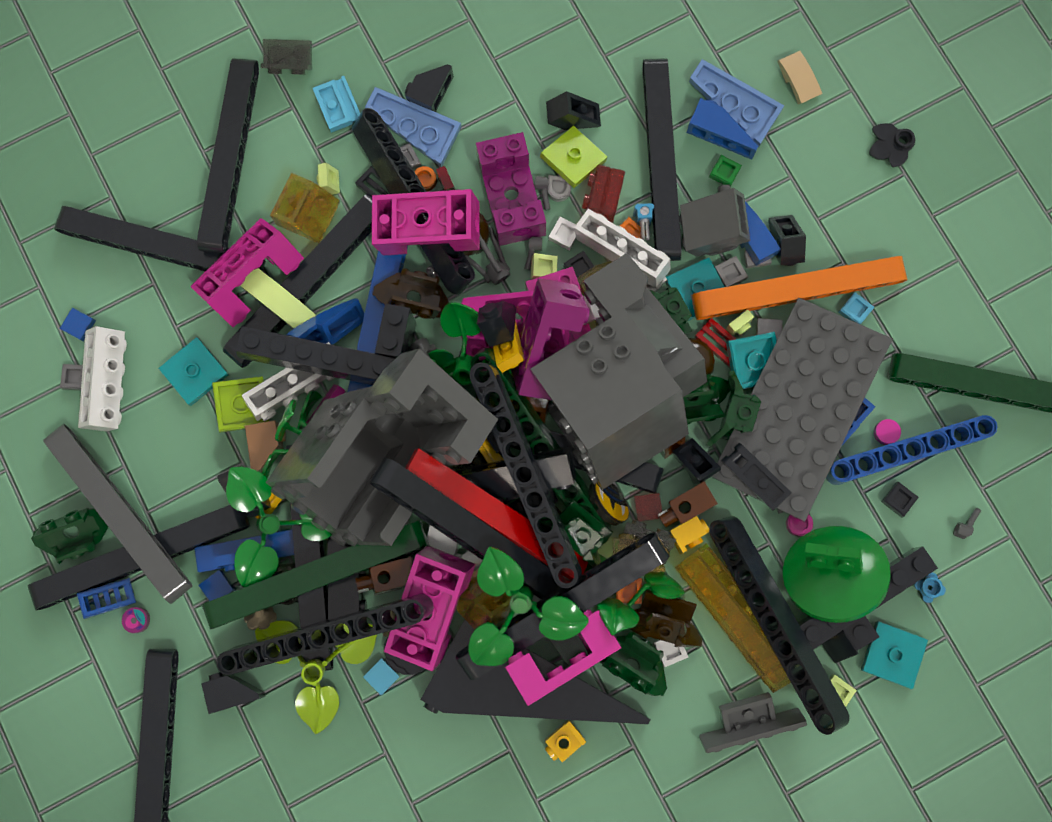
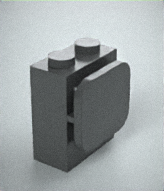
(714, 223)

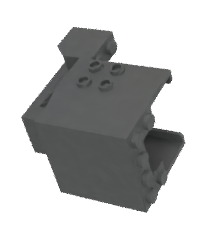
(623, 380)
(349, 436)

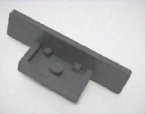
(750, 721)

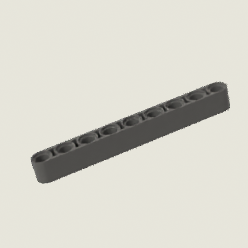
(118, 514)

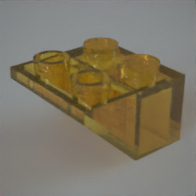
(304, 208)
(480, 607)

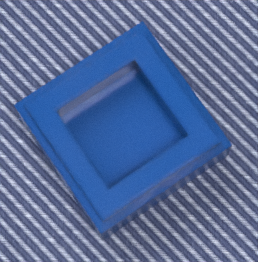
(77, 323)
(216, 586)

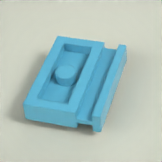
(337, 104)

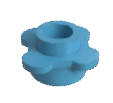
(936, 591)

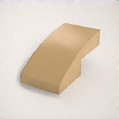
(801, 77)

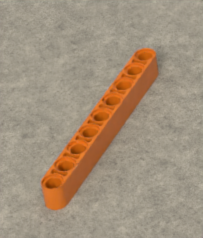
(805, 286)

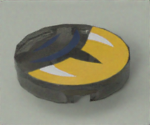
(610, 502)

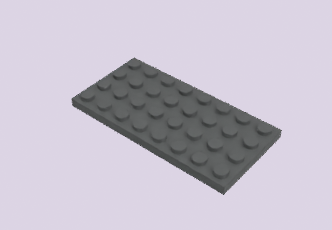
(808, 401)

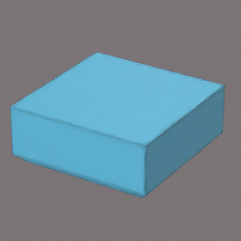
(856, 309)
(381, 676)

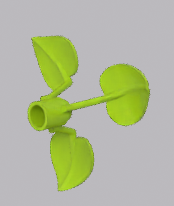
(316, 704)

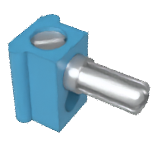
(643, 218)

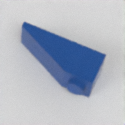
(719, 128)

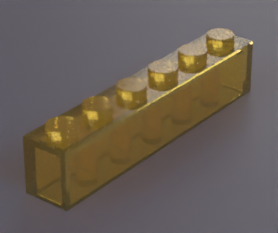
(726, 603)

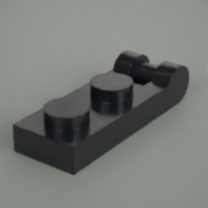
(757, 477)

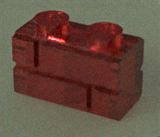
(605, 191)

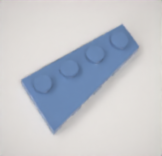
(746, 105)
(417, 125)

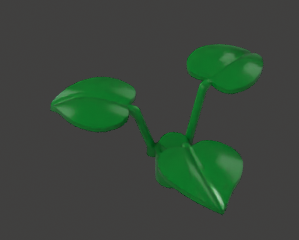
(457, 321)
(310, 400)
(253, 560)
(502, 575)
(621, 616)

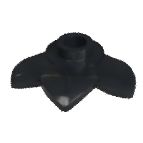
(889, 146)

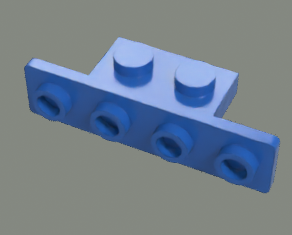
(222, 554)

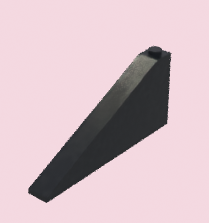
(498, 696)

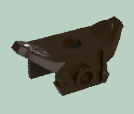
(396, 287)
(667, 621)

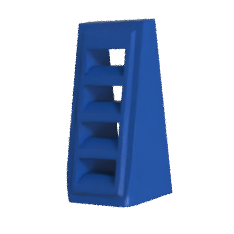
(84, 603)

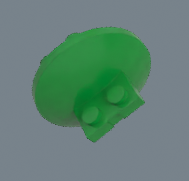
(836, 574)

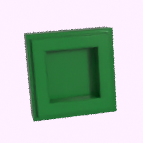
(725, 171)

